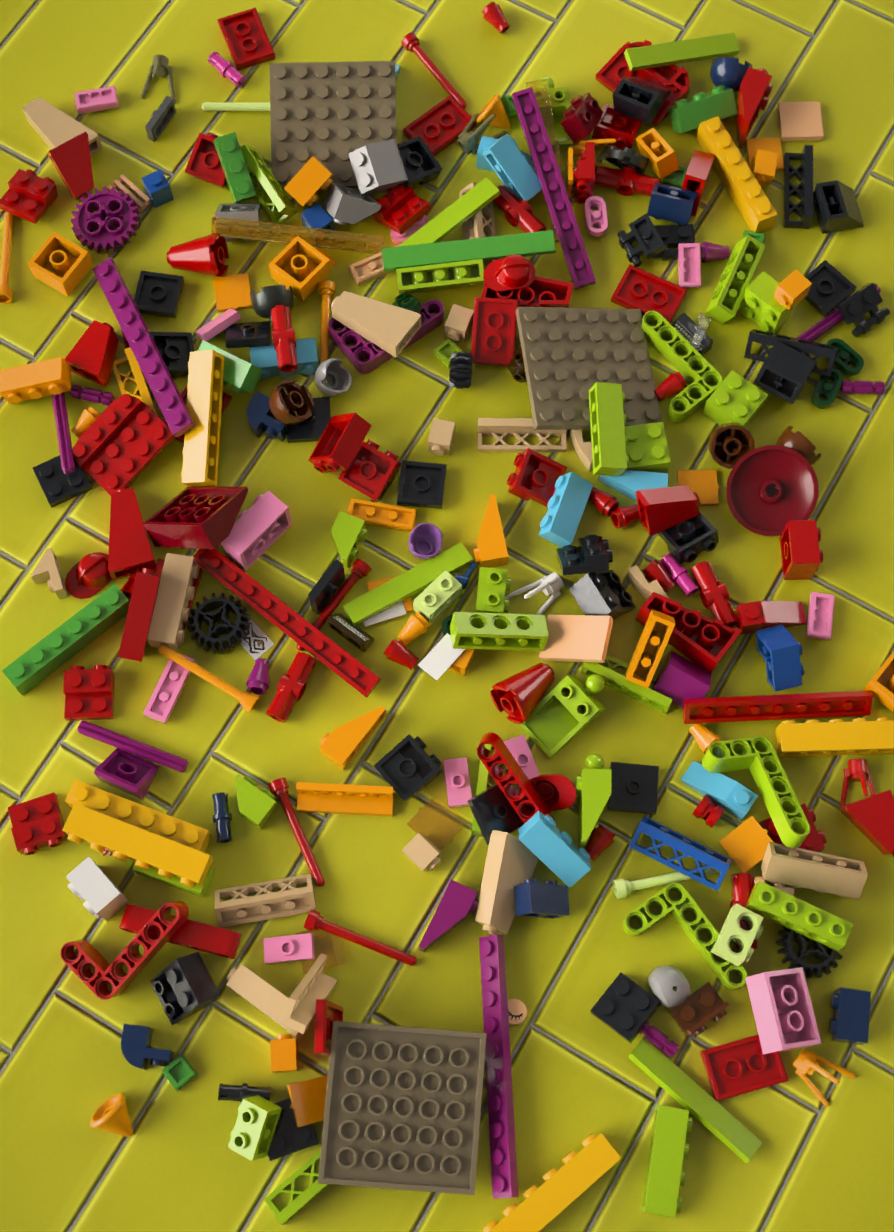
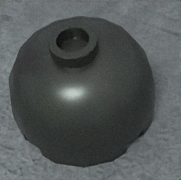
(269, 298)

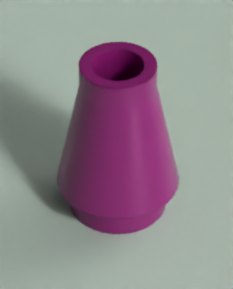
(713, 252)
(259, 677)

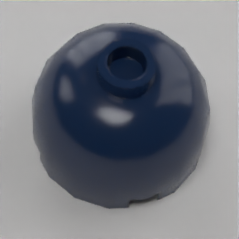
(728, 72)

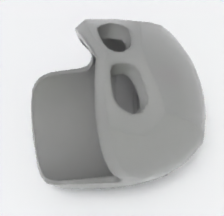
(338, 378)
(663, 980)

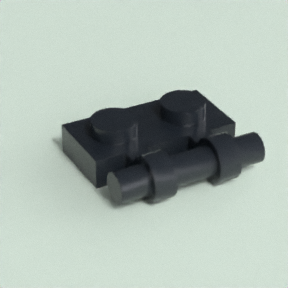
(672, 236)
(647, 237)
(860, 303)

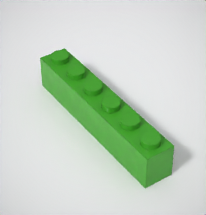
(67, 640)

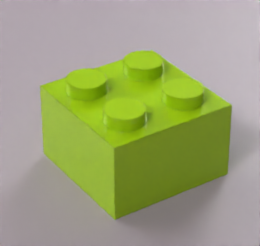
(762, 306)
(735, 401)
(647, 448)

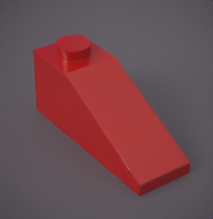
(766, 614)

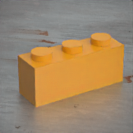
(35, 380)
(650, 648)

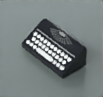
(687, 329)

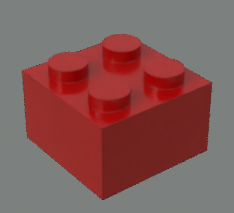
(800, 549)

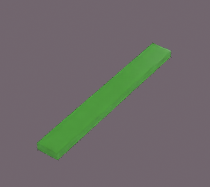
(469, 249)

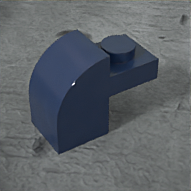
(261, 418)
(137, 1050)

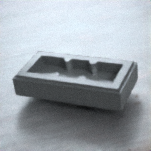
(160, 118)

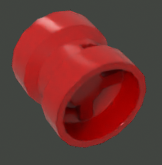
(708, 811)

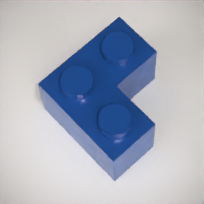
(781, 657)

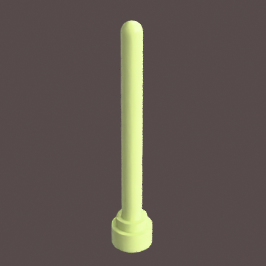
(236, 106)
(624, 887)

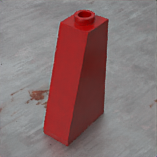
(127, 537)
(139, 615)

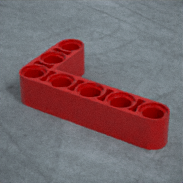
(130, 955)

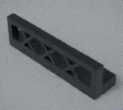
(805, 186)
(801, 345)

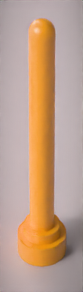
(326, 290)
(5, 292)
(246, 699)

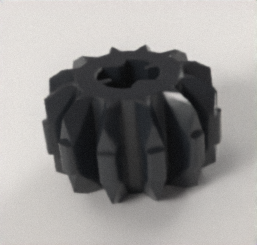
(461, 370)

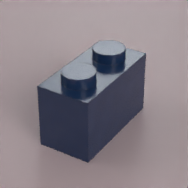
(671, 204)
(541, 899)
(850, 1016)

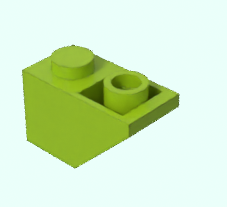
(346, 535)
(253, 803)

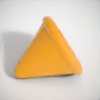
(495, 107)
(113, 1116)

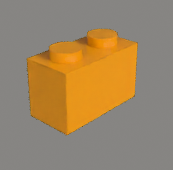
(657, 150)

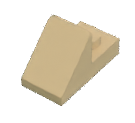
(49, 571)

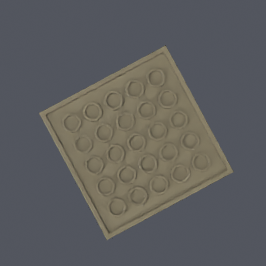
(329, 113)
(576, 348)
(402, 1108)

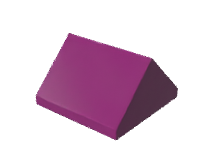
(682, 680)
(127, 773)

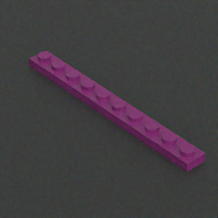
(553, 188)
(144, 348)
(498, 1068)

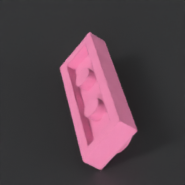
(167, 691)

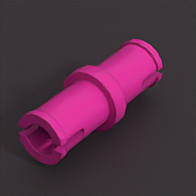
(226, 69)
(679, 574)

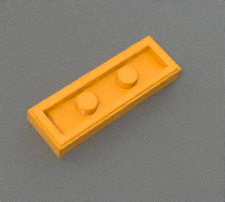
(383, 514)

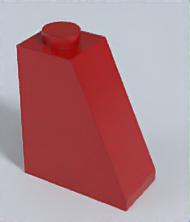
(74, 165)
(697, 175)
(94, 353)
(666, 507)
(874, 819)

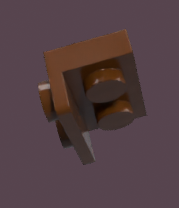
(698, 1010)

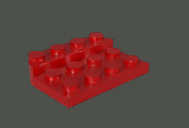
(665, 76)
(121, 443)

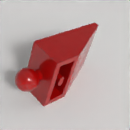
(750, 100)

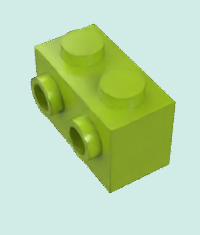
(491, 590)
(254, 1127)

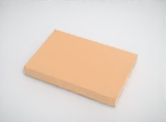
(577, 638)

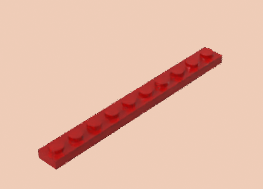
(288, 620)

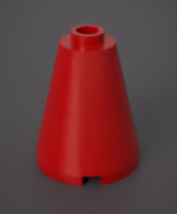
(201, 255)
(522, 691)

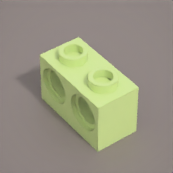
(437, 597)
(733, 932)

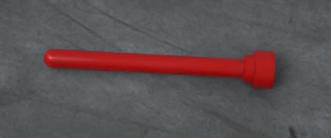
(412, 44)
(359, 569)
(279, 789)
(316, 922)

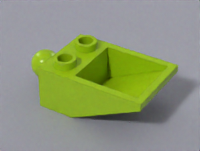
(560, 103)
(559, 715)
(593, 793)

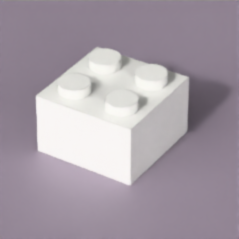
(98, 890)

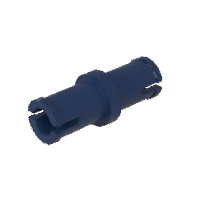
(222, 817)

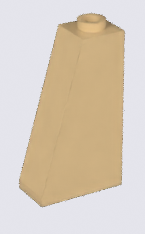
(56, 126)
(377, 321)
(506, 866)
(260, 995)

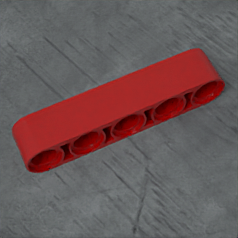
(512, 775)
(190, 934)

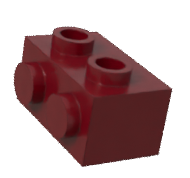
(581, 117)

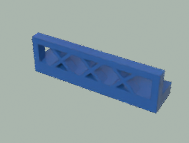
(685, 845)

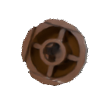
(290, 402)
(730, 443)
(799, 443)

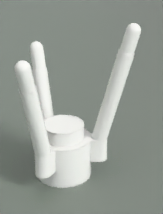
(548, 585)

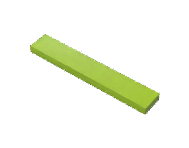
(681, 51)
(455, 214)
(406, 584)
(695, 1100)

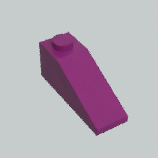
(451, 911)

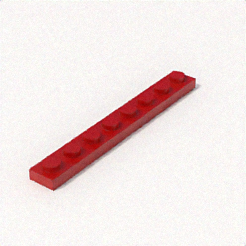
(777, 707)

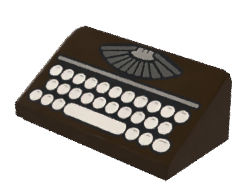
(347, 630)

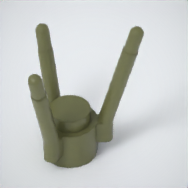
(159, 69)
(468, 141)

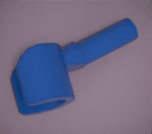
(465, 579)

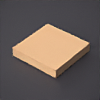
(800, 121)

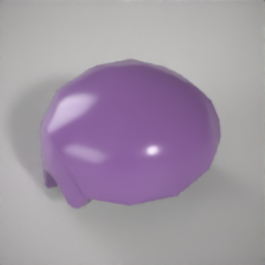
(425, 541)

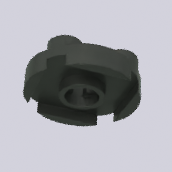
(627, 159)

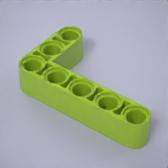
(683, 364)
(771, 780)
(691, 929)

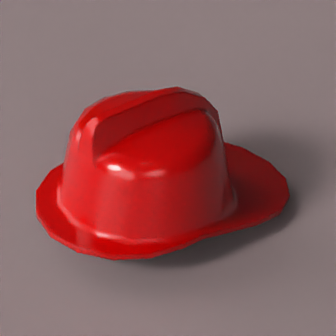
(509, 273)
(88, 576)
(554, 790)

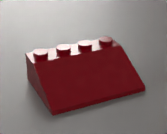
(197, 518)

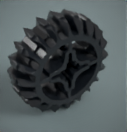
(203, 613)
(816, 951)

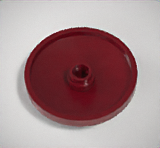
(771, 489)

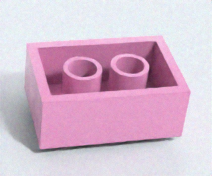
(257, 530)
(783, 1010)

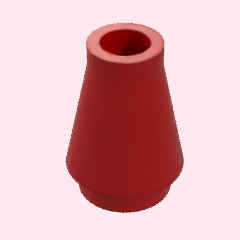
(494, 15)
(670, 386)
(603, 501)
(624, 516)
(657, 571)
(399, 653)
(599, 841)

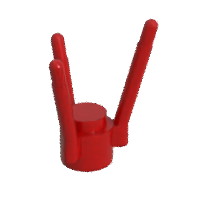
(859, 772)

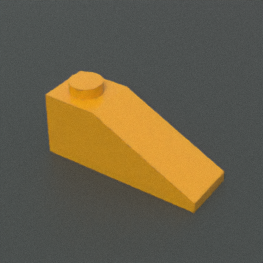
(491, 544)
(349, 738)

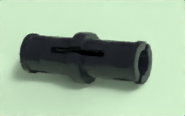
(239, 1092)

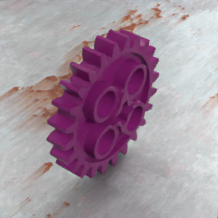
(105, 220)

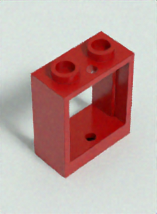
(339, 443)

